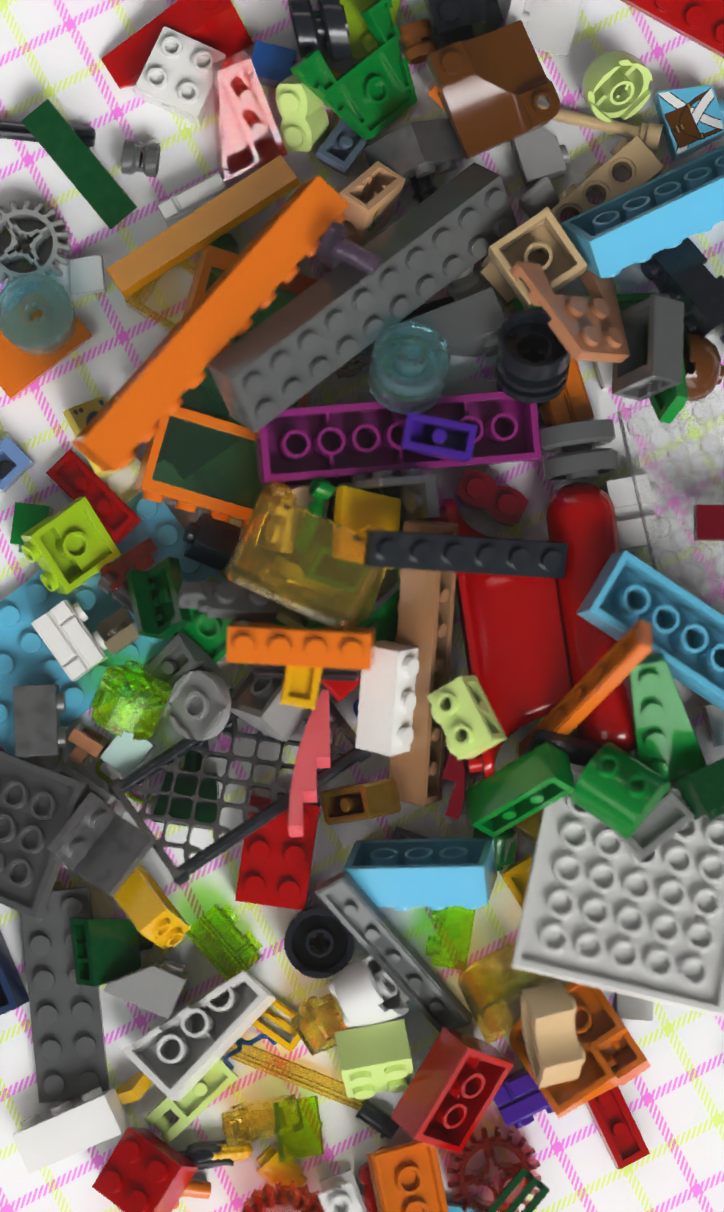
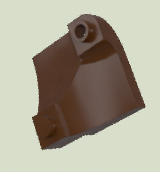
(493, 88)

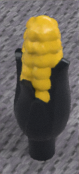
(215, 1154)

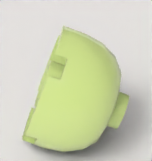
(616, 85)

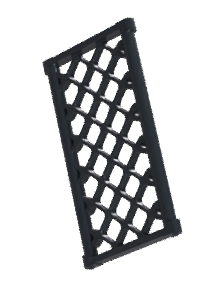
(182, 873)

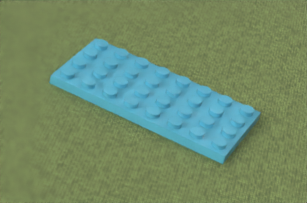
(27, 659)

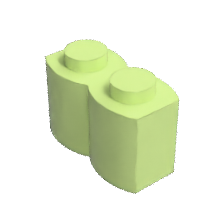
(304, 117)

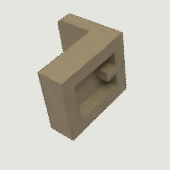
(118, 630)

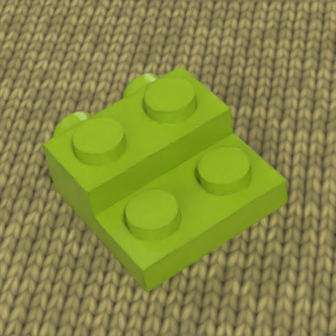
(69, 546)

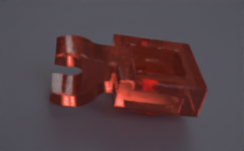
(137, 558)

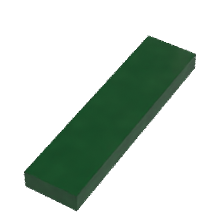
(79, 163)

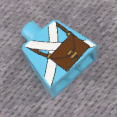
(690, 118)

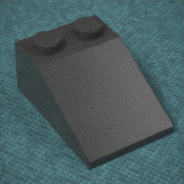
(468, 325)

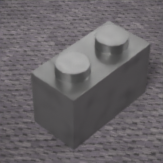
(38, 720)

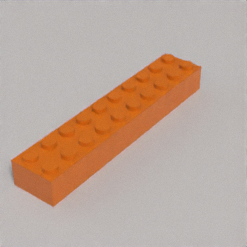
(210, 324)

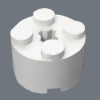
(367, 994)

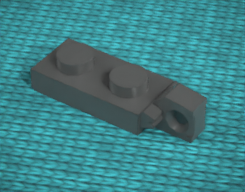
(226, 601)

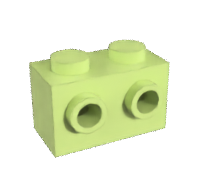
(466, 717)

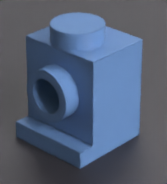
(18, 459)

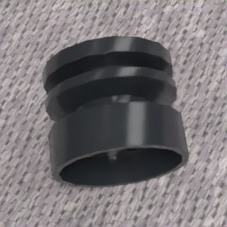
(531, 358)

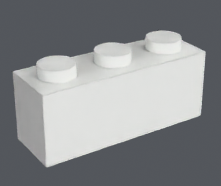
(388, 700)
(70, 1129)

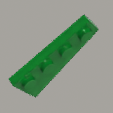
(661, 723)

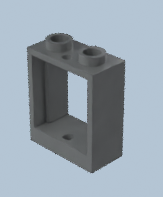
(665, 348)

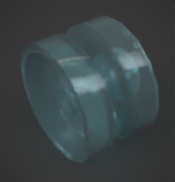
(24, 297)
(408, 367)

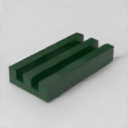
(512, 1184)

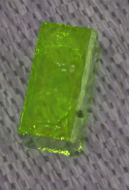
(224, 941)

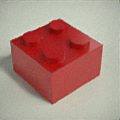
(144, 1173)

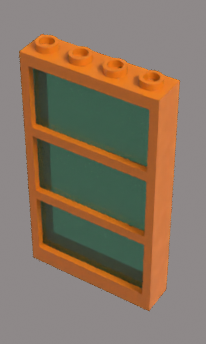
(201, 451)

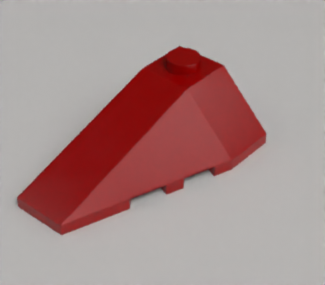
(205, 21)

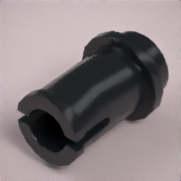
(422, 187)
(377, 1119)

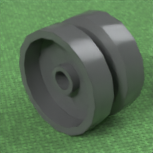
(578, 450)

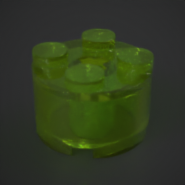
(129, 700)

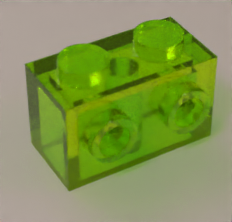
(452, 937)

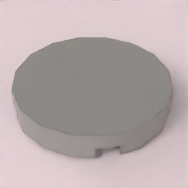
(199, 705)

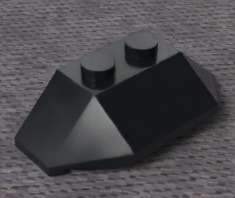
(462, 19)

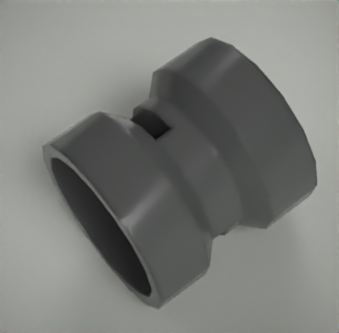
(132, 158)

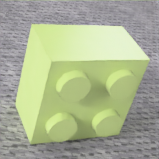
(375, 1059)

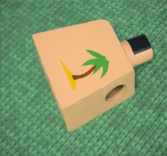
(371, 202)

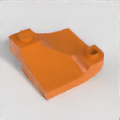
(609, 1050)

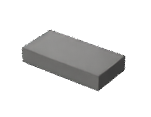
(659, 826)

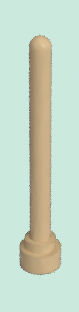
(648, 133)

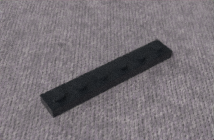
(465, 553)

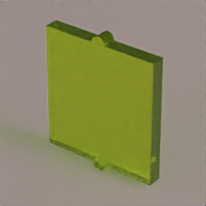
(298, 1128)

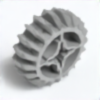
(38, 238)

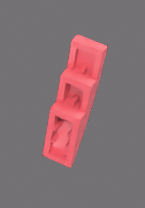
(311, 755)

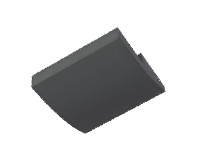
(181, 657)

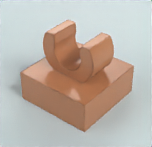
(86, 742)

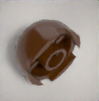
(701, 365)

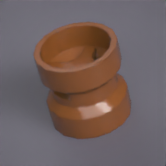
(417, 41)

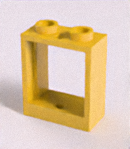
(151, 909)

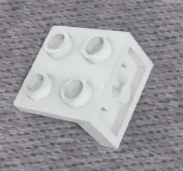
(547, 22)
(178, 75)

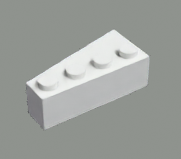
(199, 1035)

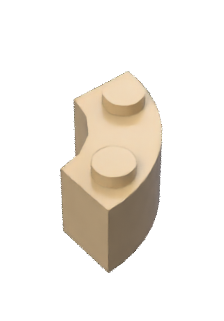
(551, 1034)

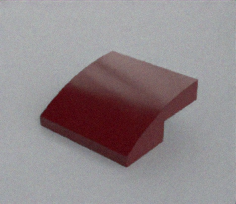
(456, 771)

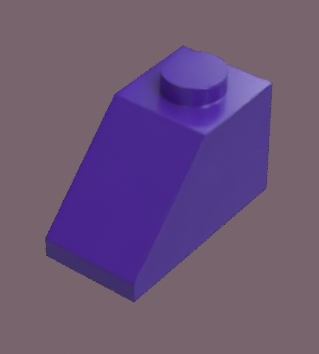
(439, 437)

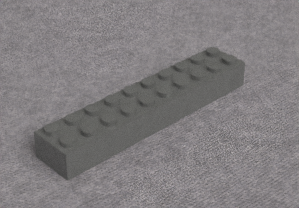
(351, 308)

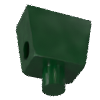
(187, 786)
(105, 949)

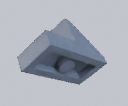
(342, 149)

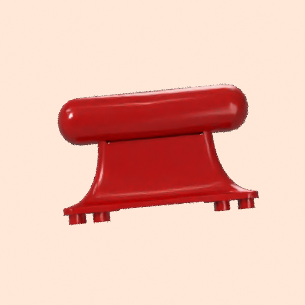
(526, 630)

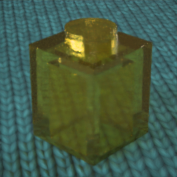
(317, 1023)

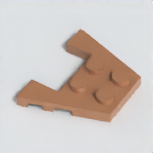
(586, 326)

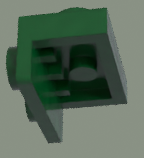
(155, 599)

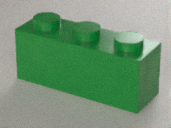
(520, 789)

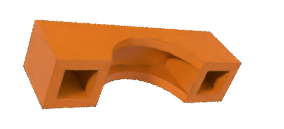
(279, 645)

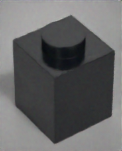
(211, 541)

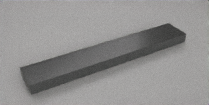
(393, 952)

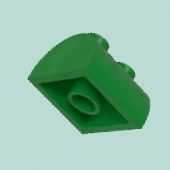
(619, 789)

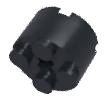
(303, 953)

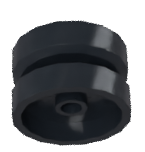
(321, 26)

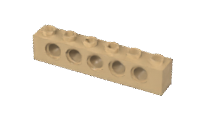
(631, 155)

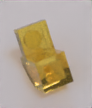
(250, 1120)

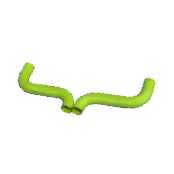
(109, 780)

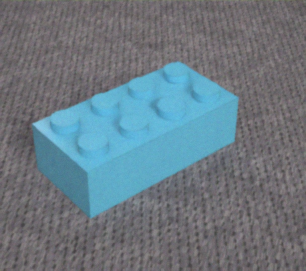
(425, 872)

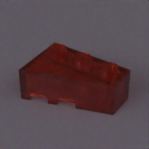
(243, 118)

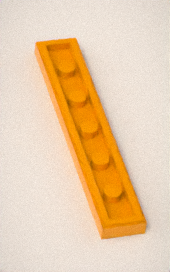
(203, 226)

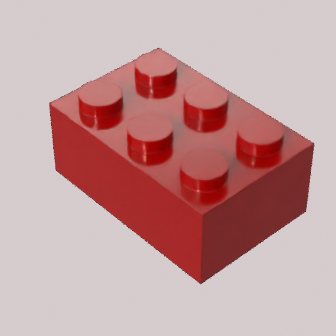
(277, 866)
(451, 1090)

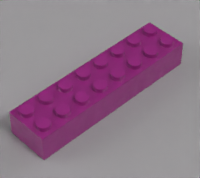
(368, 438)

